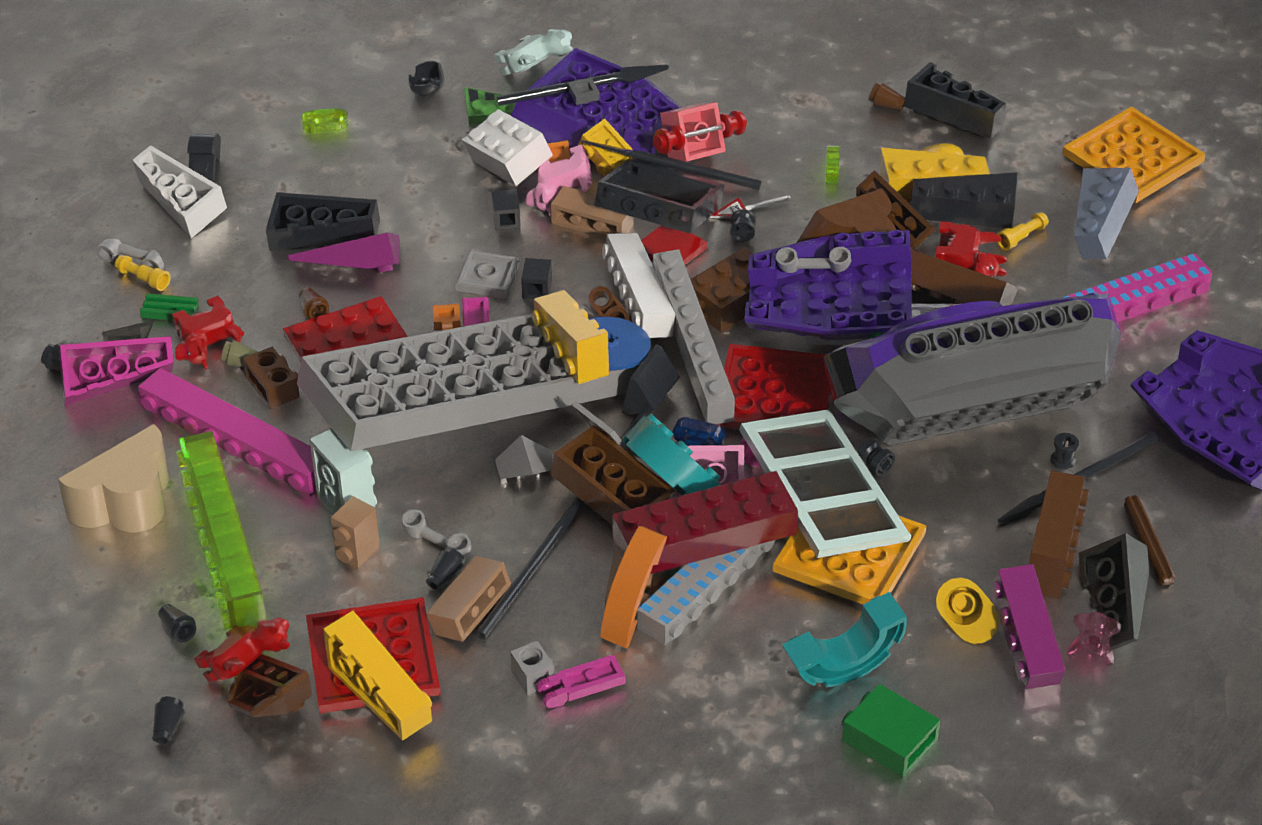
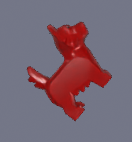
(962, 249)
(204, 330)
(243, 647)

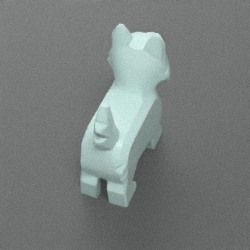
(534, 50)

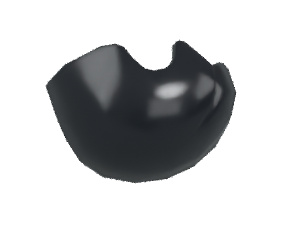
(427, 78)

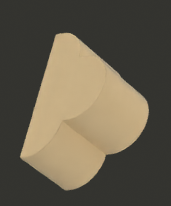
(120, 485)

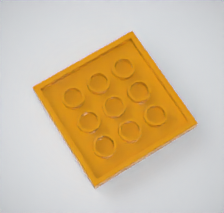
(1138, 144)
(852, 574)

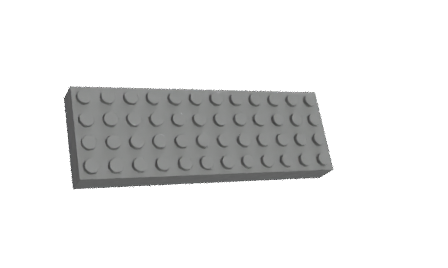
(445, 382)

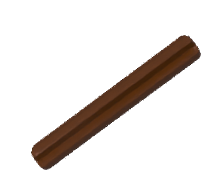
(1148, 537)

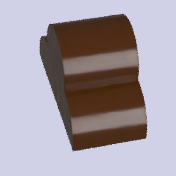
(851, 216)

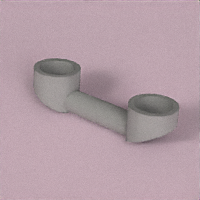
(111, 248)
(838, 260)
(416, 527)

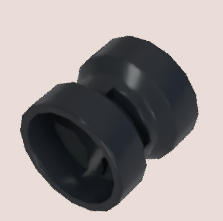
(875, 457)

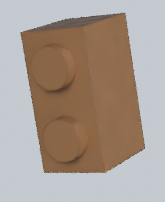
(355, 532)

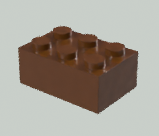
(725, 290)

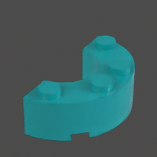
(672, 461)
(854, 651)

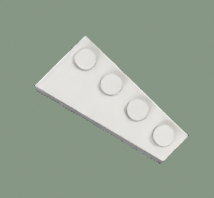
(179, 190)

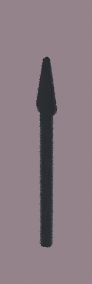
(627, 75)
(683, 166)
(1037, 500)

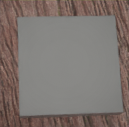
(487, 274)

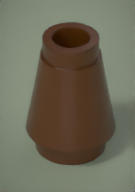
(886, 97)
(313, 303)

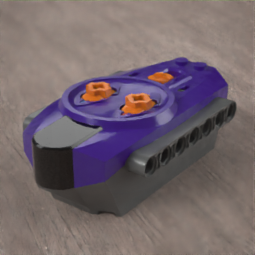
(975, 366)

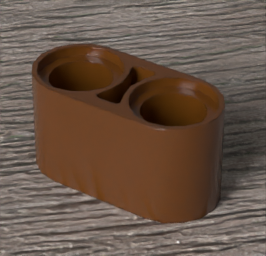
(612, 308)

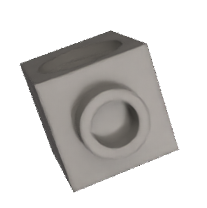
(530, 665)

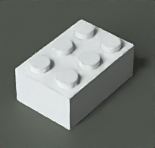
(507, 147)

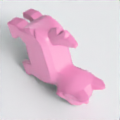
(552, 177)

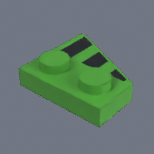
(482, 104)

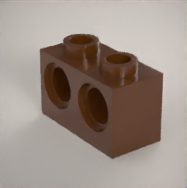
(271, 377)

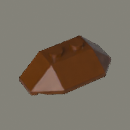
(902, 213)
(269, 688)

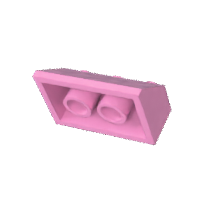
(723, 459)

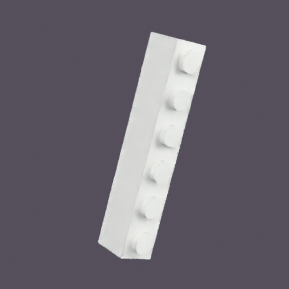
(639, 284)

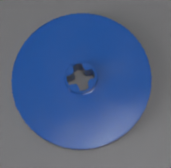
(626, 342)

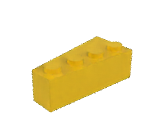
(572, 336)
(375, 676)

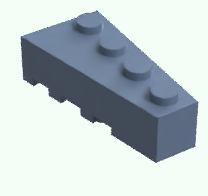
(1102, 209)

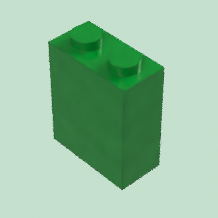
(890, 729)

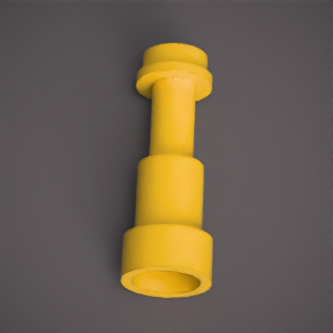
(1013, 235)
(157, 278)

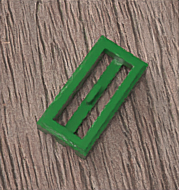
(163, 306)

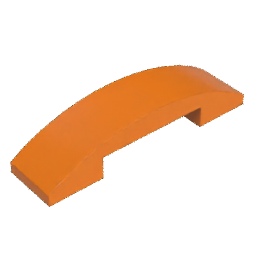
(629, 586)

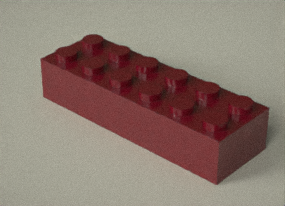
(713, 520)

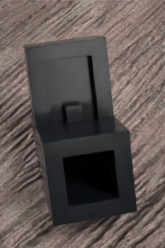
(203, 153)

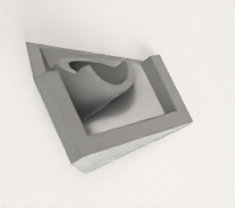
(523, 459)

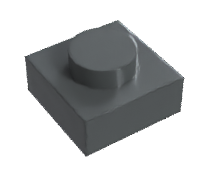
(583, 91)

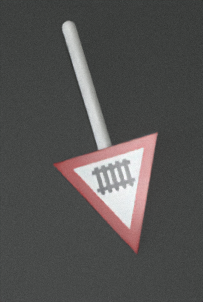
(729, 209)

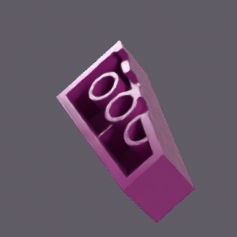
(1027, 626)

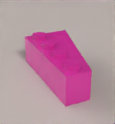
(110, 365)

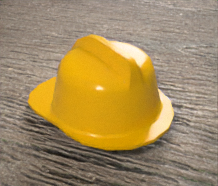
(967, 610)

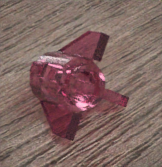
(1094, 635)

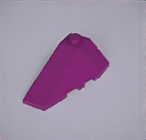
(372, 253)

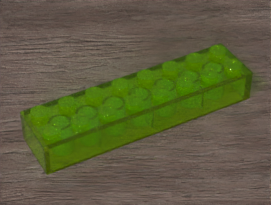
(220, 532)

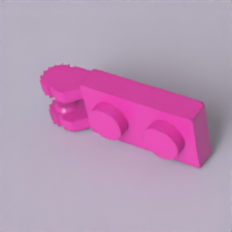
(581, 681)

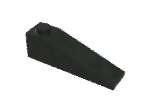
(1117, 583)

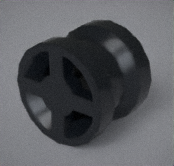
(739, 231)

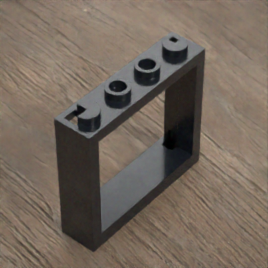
(616, 196)

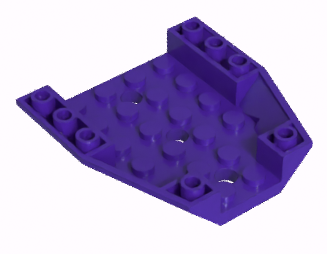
(624, 105)
(876, 273)
(1217, 381)

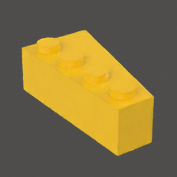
(902, 166)

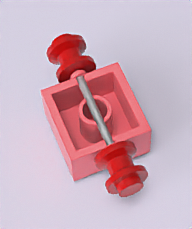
(697, 131)

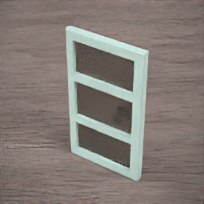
(828, 481)

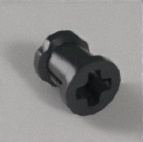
(1060, 449)

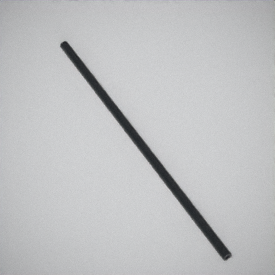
(537, 558)

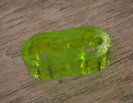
(325, 120)
(832, 164)

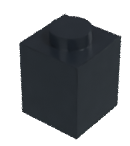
(506, 209)
(536, 278)

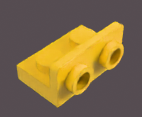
(604, 159)

